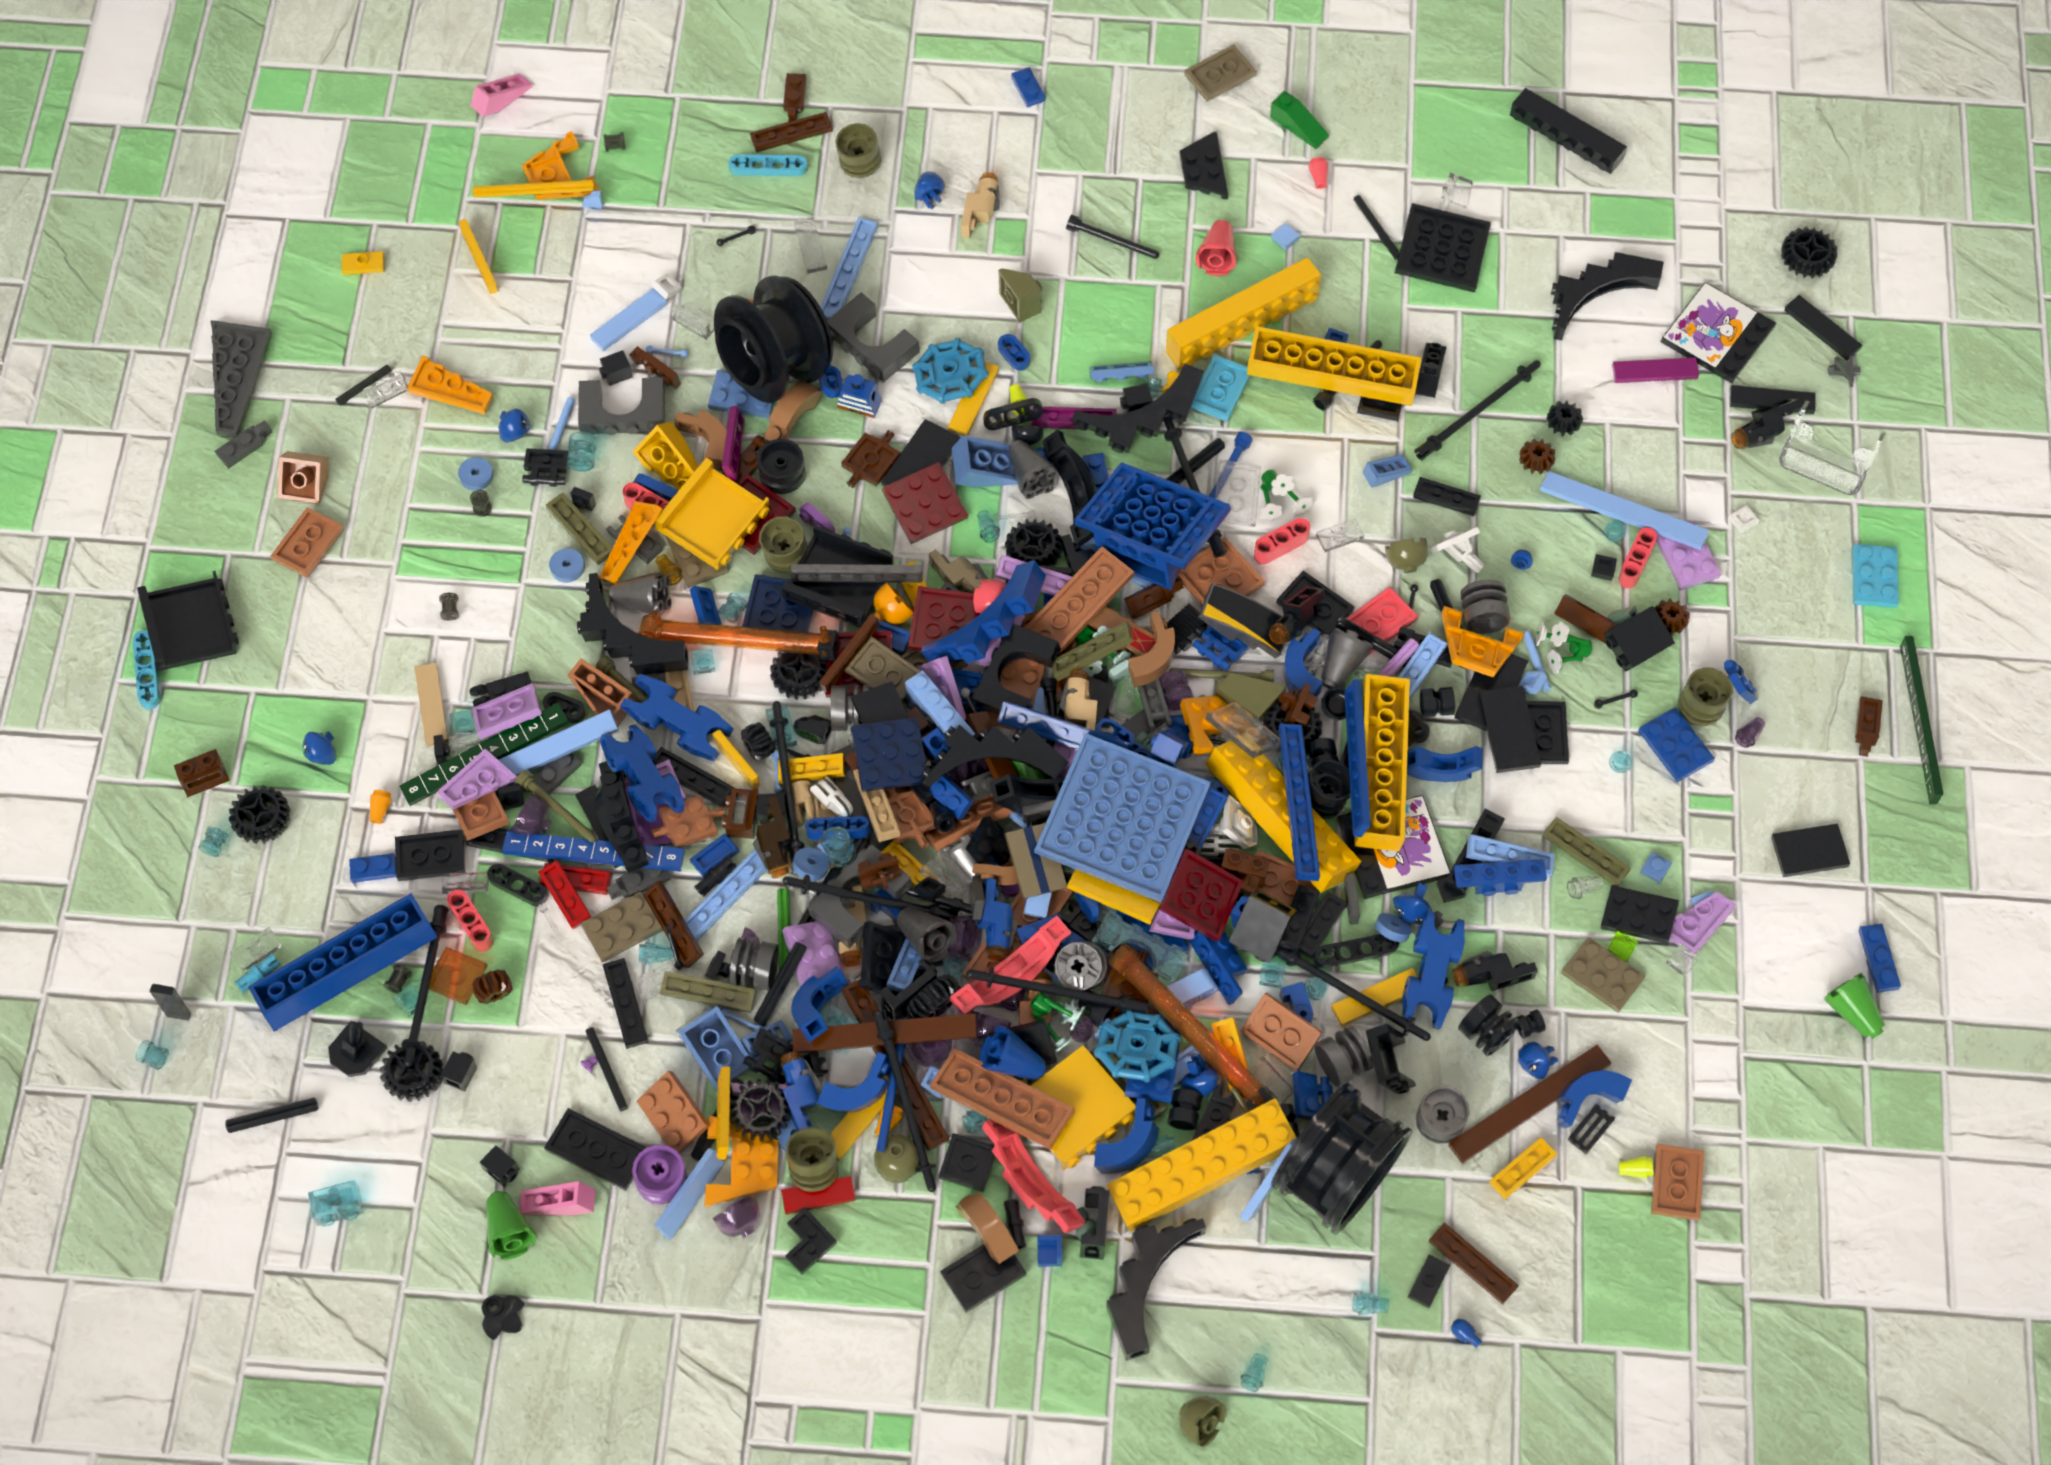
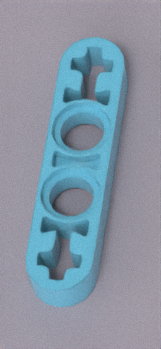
(768, 162)
(145, 669)

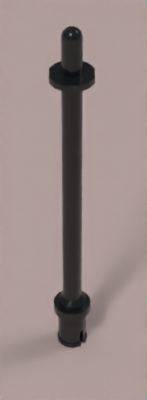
(1173, 435)
(1434, 443)
(779, 723)
(805, 885)
(1293, 958)
(1122, 1003)
(886, 1035)
(412, 1044)

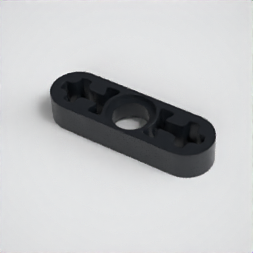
(1029, 415)
(512, 876)

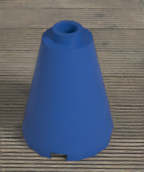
(1011, 1055)

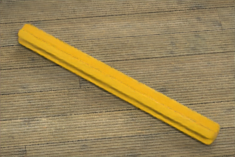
(533, 188)

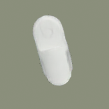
(832, 797)
(1215, 846)

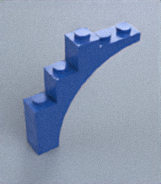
(995, 621)

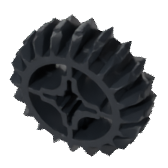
(1804, 242)
(1035, 537)
(785, 666)
(1311, 730)
(265, 823)
(933, 999)
(402, 1086)
(752, 1104)

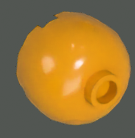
(891, 606)

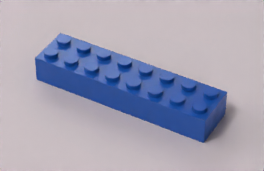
(342, 962)

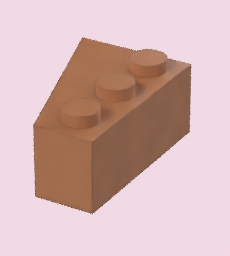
(600, 690)

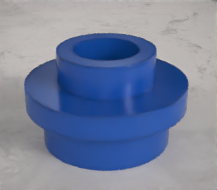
(1522, 559)

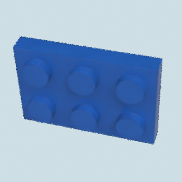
(1676, 744)

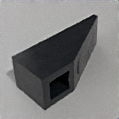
(1430, 369)

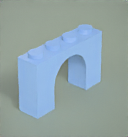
(931, 702)

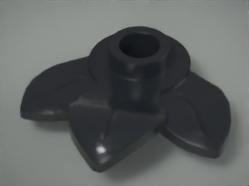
(1416, 723)
(504, 1318)

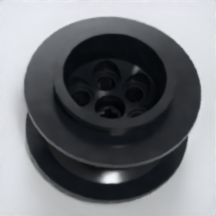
(773, 337)

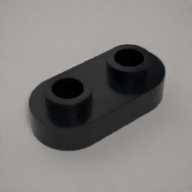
(567, 704)

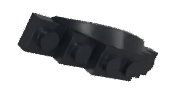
(1076, 478)
(617, 818)

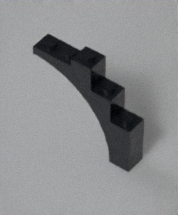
(1621, 273)
(1148, 420)
(644, 653)
(963, 747)
(1018, 792)
(1152, 1250)

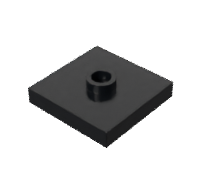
(967, 1162)

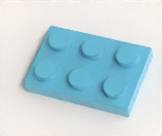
(1221, 388)
(1875, 575)

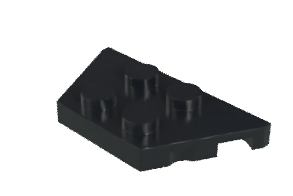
(1204, 167)

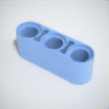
(1193, 988)

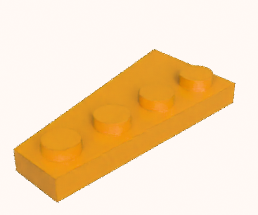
(441, 385)
(632, 534)

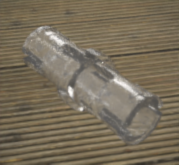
(1317, 655)

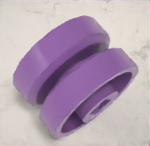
(659, 1173)

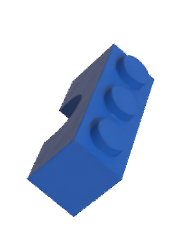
(1172, 745)

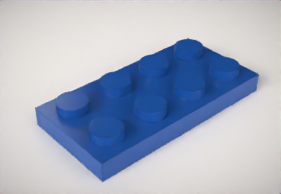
(1161, 1086)

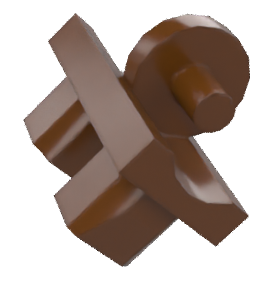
(1295, 704)
(879, 872)

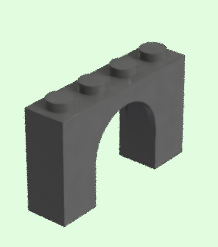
(880, 360)
(596, 420)
(829, 909)

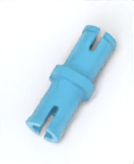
(257, 972)

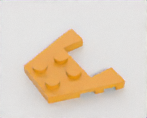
(550, 167)
(1474, 650)
(1194, 714)
(752, 1166)

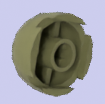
(1407, 554)
(898, 1160)
(1200, 1419)

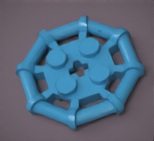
(948, 380)
(1137, 1056)

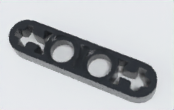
(1355, 949)

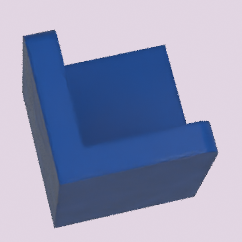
(1049, 1250)

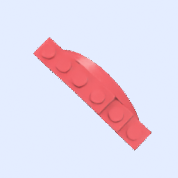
(1024, 964)
(1028, 1180)

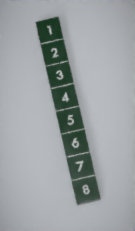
(1921, 720)
(498, 745)

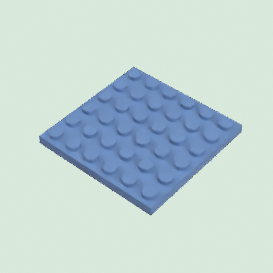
(1122, 817)

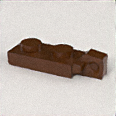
(794, 94)
(655, 366)
(1150, 598)
(1868, 724)

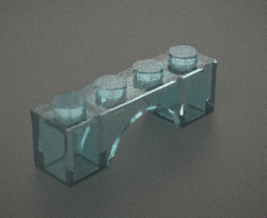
(1166, 959)

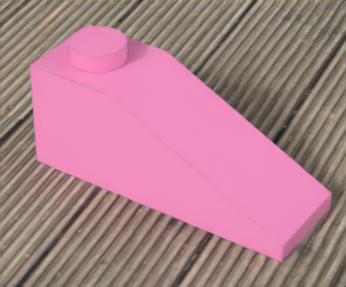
(497, 94)
(560, 1199)

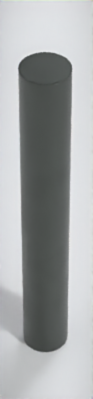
(363, 384)

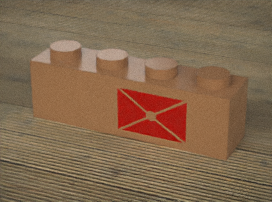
(1143, 637)

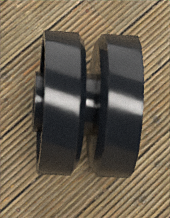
(781, 466)

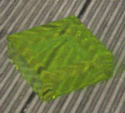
(1622, 946)

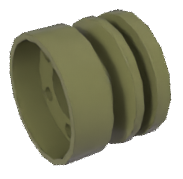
(858, 150)
(782, 543)
(1705, 696)
(812, 1159)

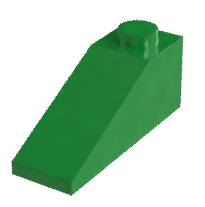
(1297, 119)

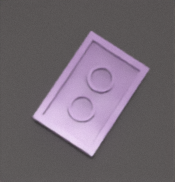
(1688, 564)
(506, 711)
(820, 953)

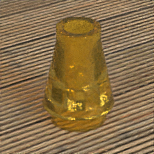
(667, 567)

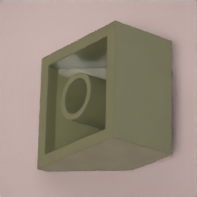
(1020, 293)

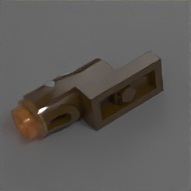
(771, 839)

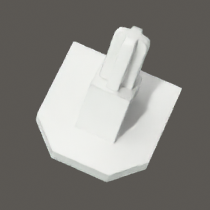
(1460, 548)
(1236, 825)

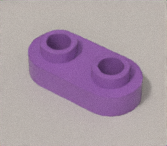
(811, 515)

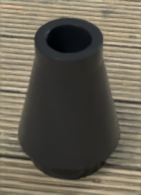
(942, 818)

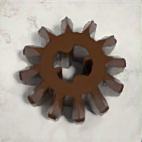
(1537, 456)
(1673, 615)
(492, 986)

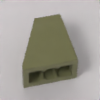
(1250, 693)

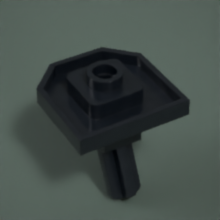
(355, 1050)

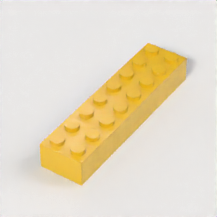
(1242, 312)
(1334, 366)
(1386, 757)
(1263, 795)
(1201, 1165)

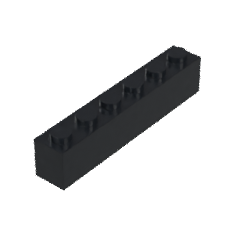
(1568, 131)

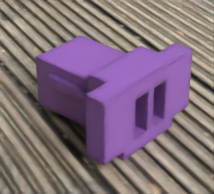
(588, 1064)

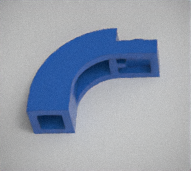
(1294, 669)
(1443, 767)
(810, 1000)
(1602, 1083)
(859, 1097)
(1134, 1148)

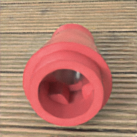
(1319, 171)

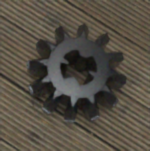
(1564, 418)
(757, 741)

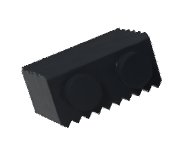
(1186, 627)

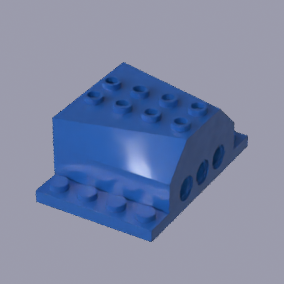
(1151, 522)

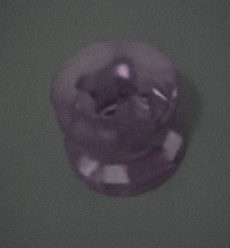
(1085, 1025)

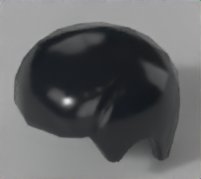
(1028, 434)
(1334, 704)

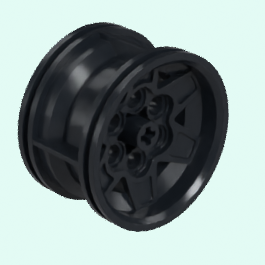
(1341, 1158)

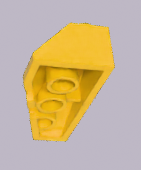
(667, 455)

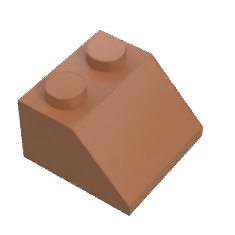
(302, 476)

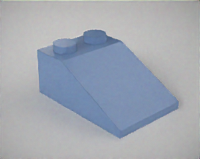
(982, 463)
(713, 1044)

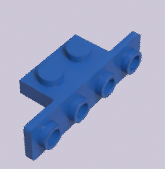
(1500, 876)
(1221, 962)

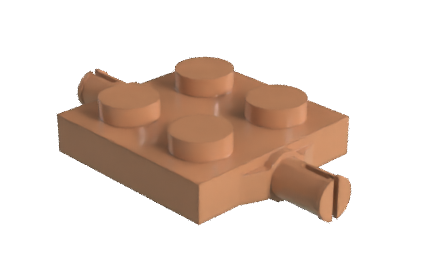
(911, 816)
(690, 825)

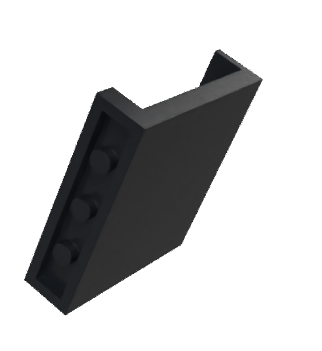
(840, 600)
(188, 623)

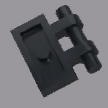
(545, 461)
(772, 1048)

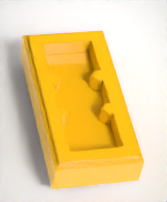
(362, 263)

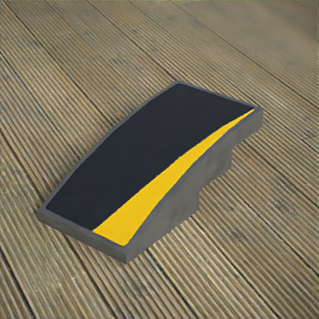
(1240, 618)

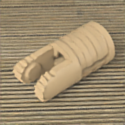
(803, 800)

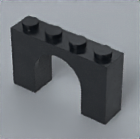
(1017, 645)

